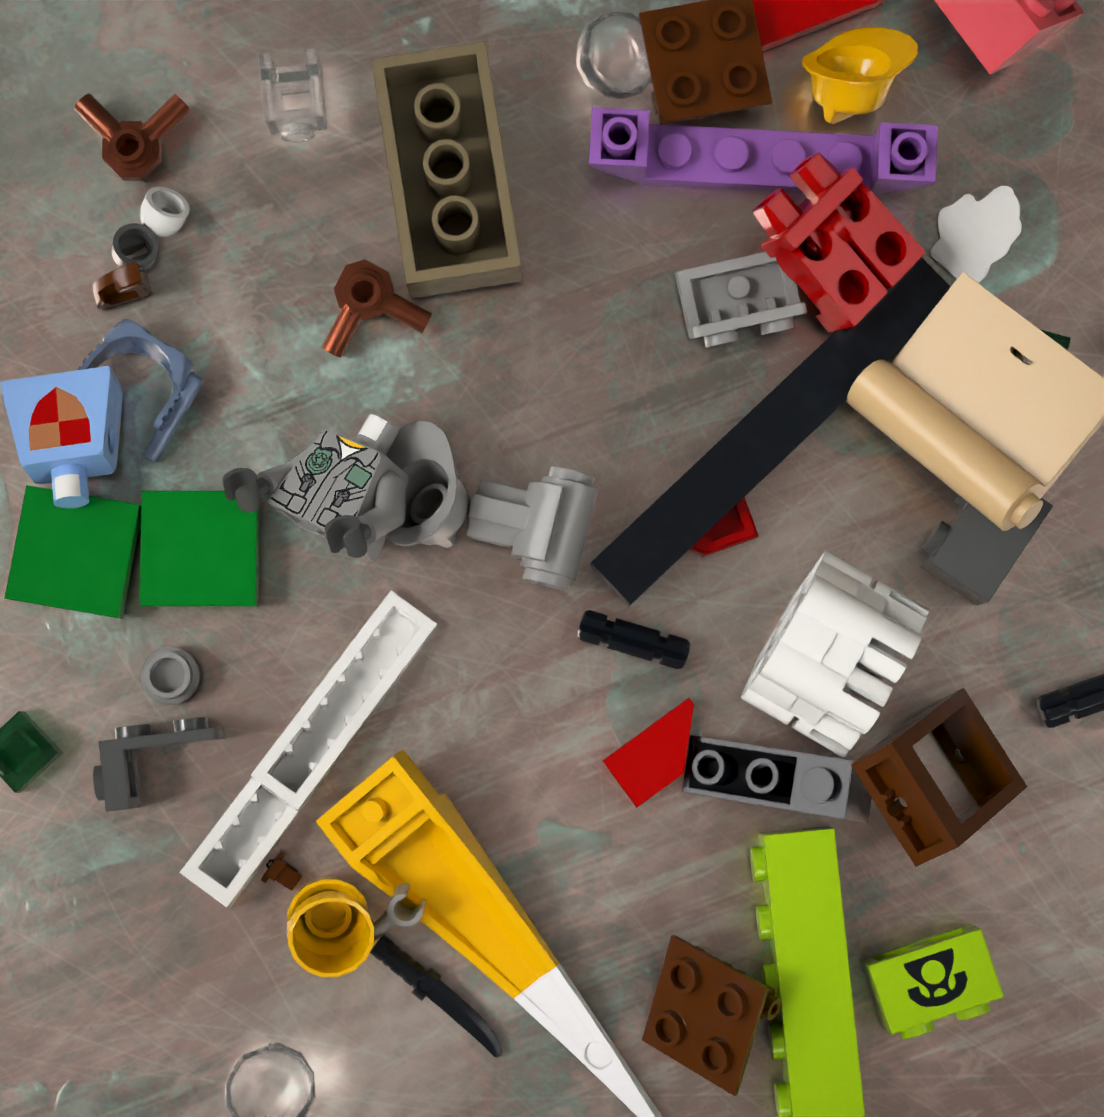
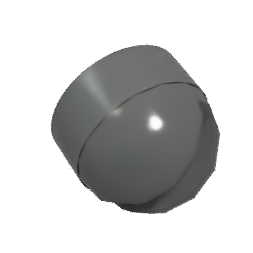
(131, 239)

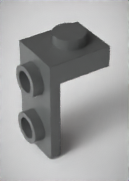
(117, 775)

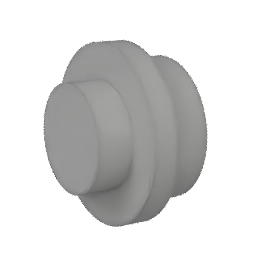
(170, 675)

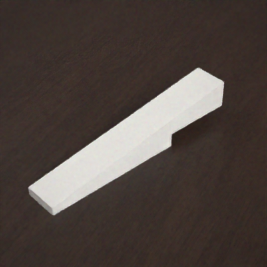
(308, 750)

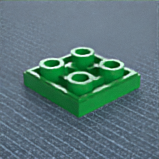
(197, 551)
(74, 555)

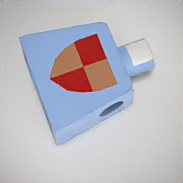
(66, 428)

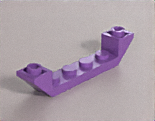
(755, 159)

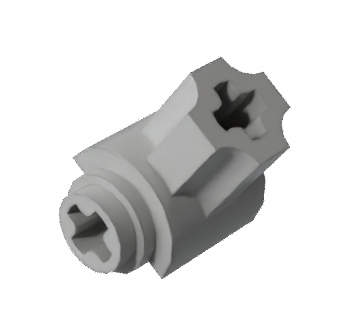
(540, 524)

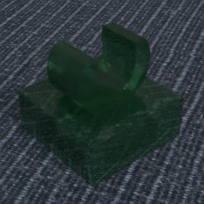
(24, 751)

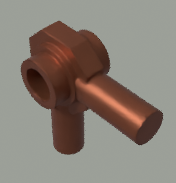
(132, 146)
(365, 293)

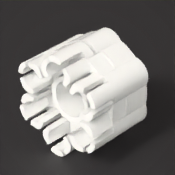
(825, 644)

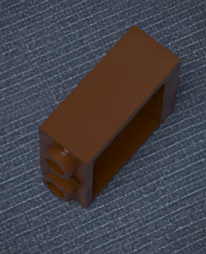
(895, 770)

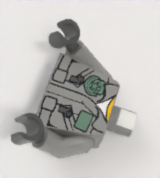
(334, 489)

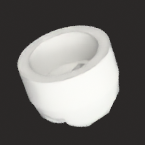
(164, 211)

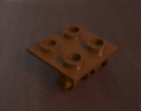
(704, 59)
(707, 1014)

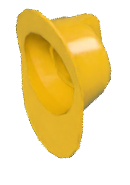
(857, 70)

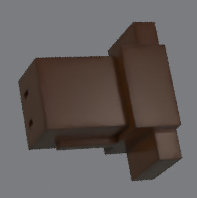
(281, 872)

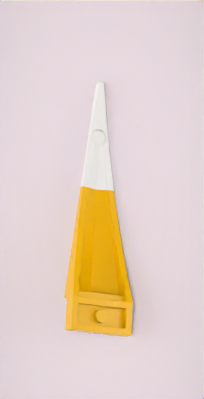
(405, 832)

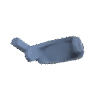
(134, 339)

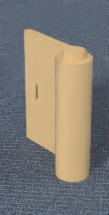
(976, 411)

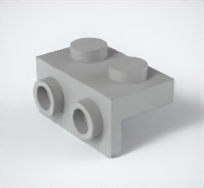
(737, 295)

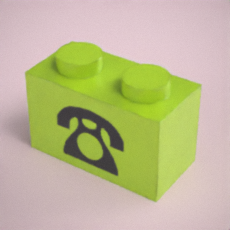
(932, 981)

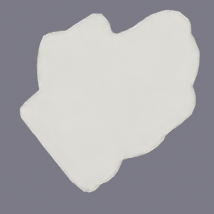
(977, 232)

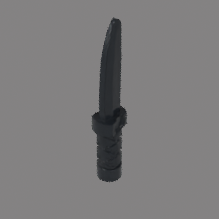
(429, 984)

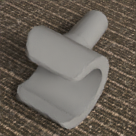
(398, 913)

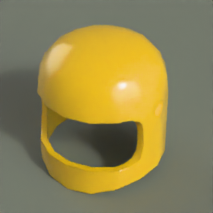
(330, 949)

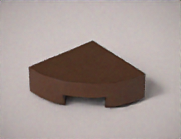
(121, 286)

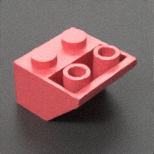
(1008, 29)

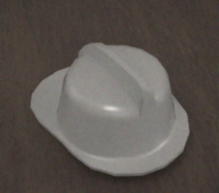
(435, 493)

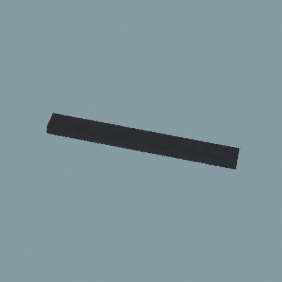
(765, 437)

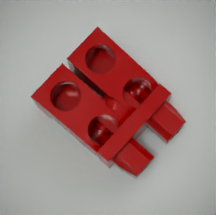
(836, 242)

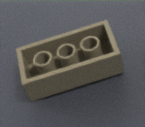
(447, 170)

